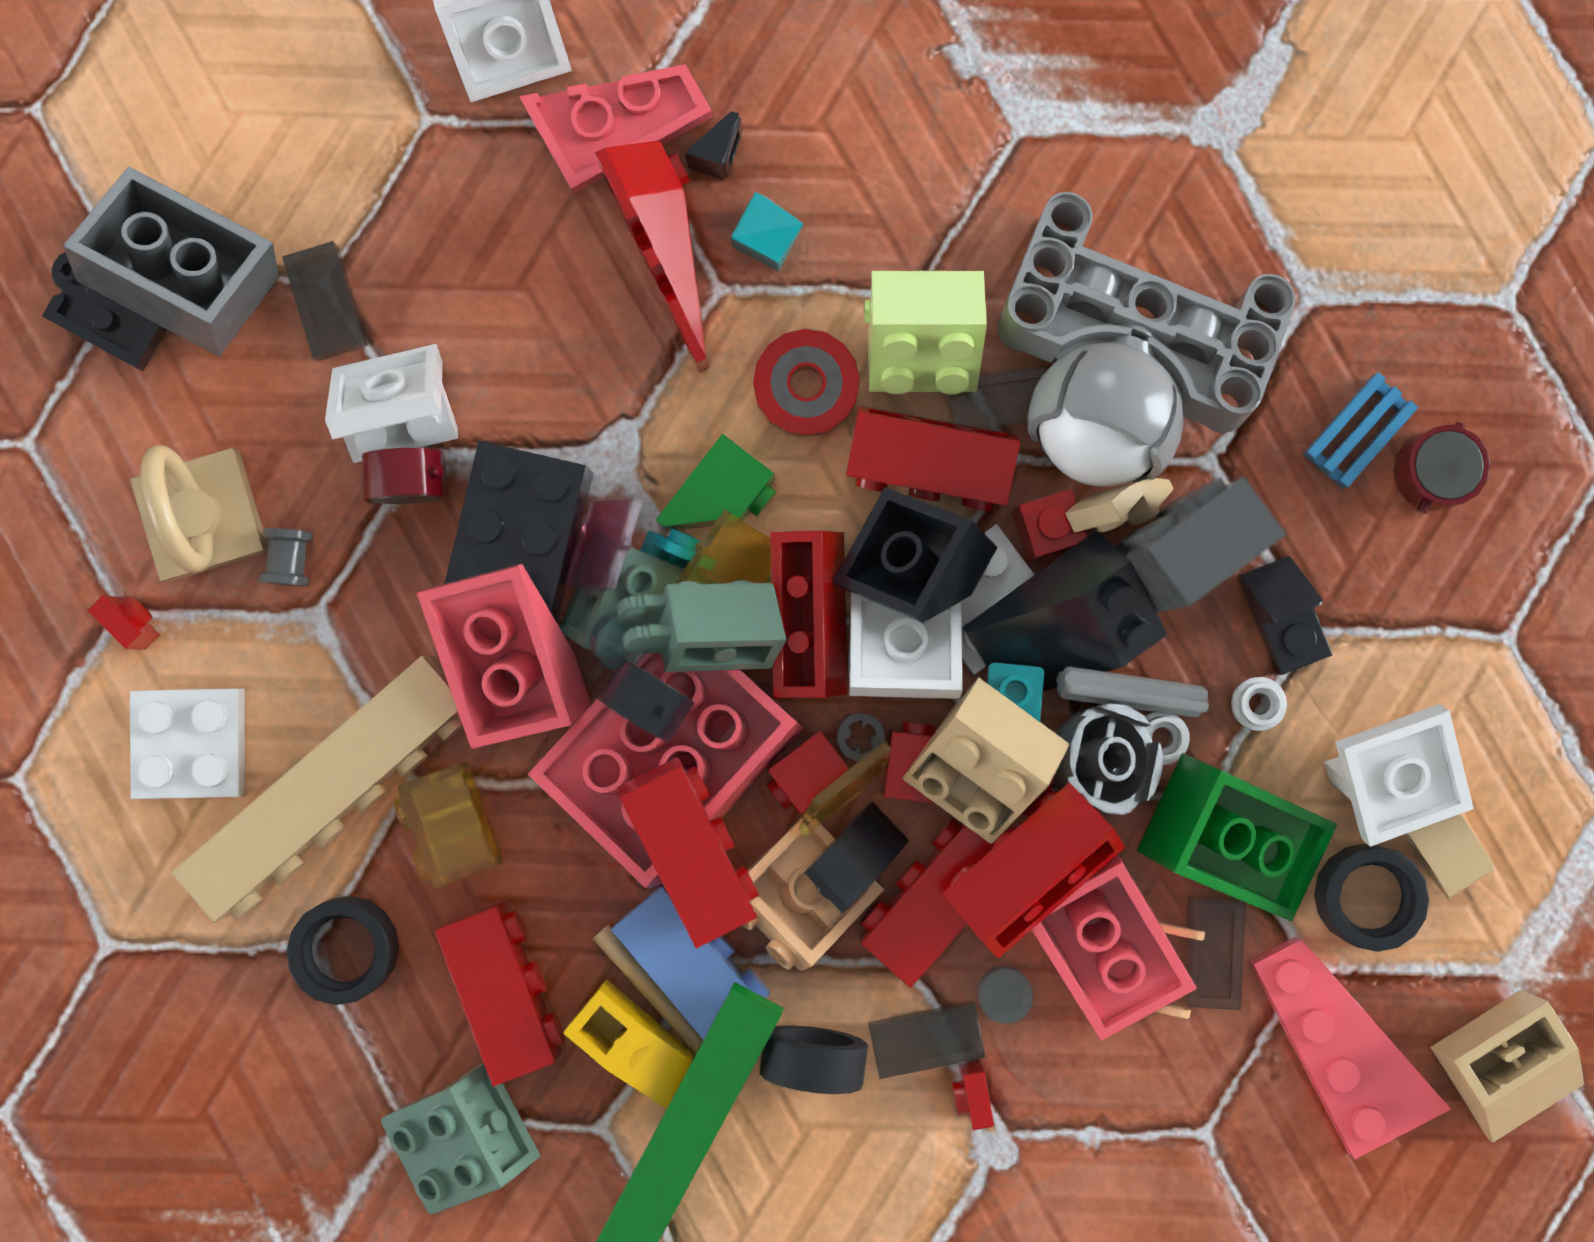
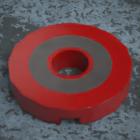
(806, 351)

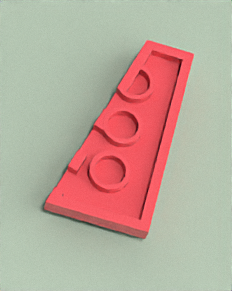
(1349, 1060)

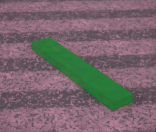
(693, 1117)

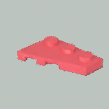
(612, 114)

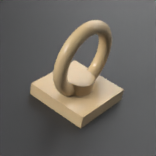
(197, 511)

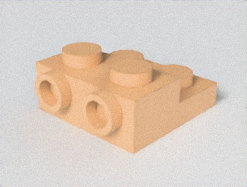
(790, 906)

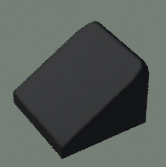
(717, 148)

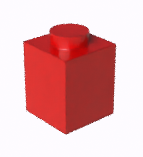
(1045, 526)
(805, 772)

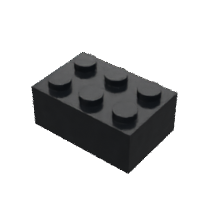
(522, 513)

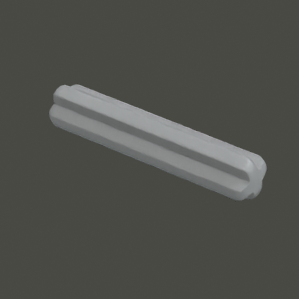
(1132, 691)

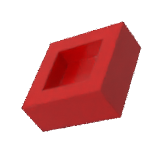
(125, 621)
(972, 1095)

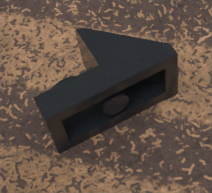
(1285, 614)

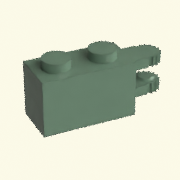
(707, 626)

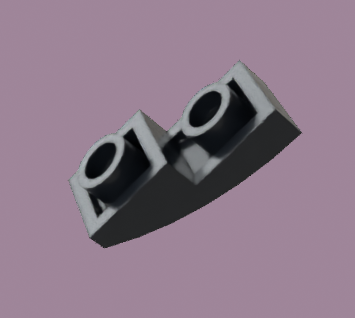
(856, 857)

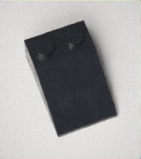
(1072, 613)

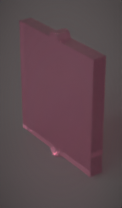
(603, 544)

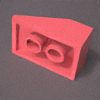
(503, 656)
(1113, 952)

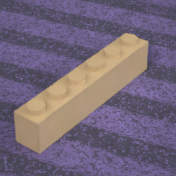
(320, 791)

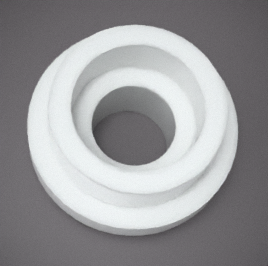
(1275, 703)
(1177, 732)

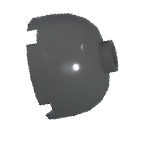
(1110, 758)

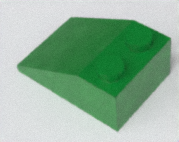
(1236, 838)

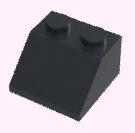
(915, 557)

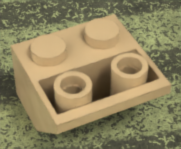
(986, 761)
(1511, 1063)

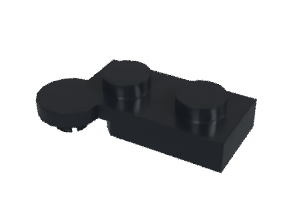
(101, 319)

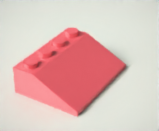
(727, 736)

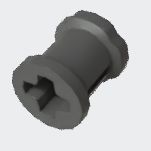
(286, 557)

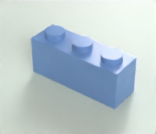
(688, 976)

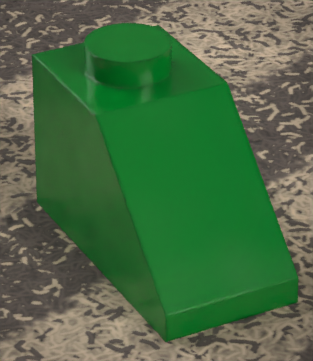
(721, 481)

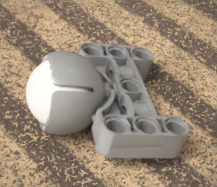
(1123, 379)

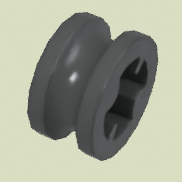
(844, 733)

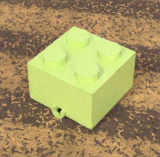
(925, 331)

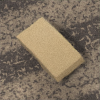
(1113, 507)
(1450, 854)

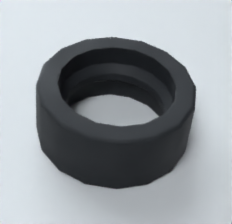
(1412, 907)
(307, 972)
(814, 1060)

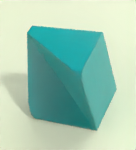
(766, 232)

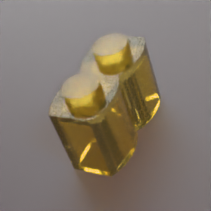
(448, 825)

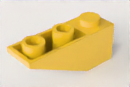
(630, 1044)

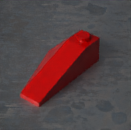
(656, 212)

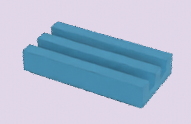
(1389, 398)

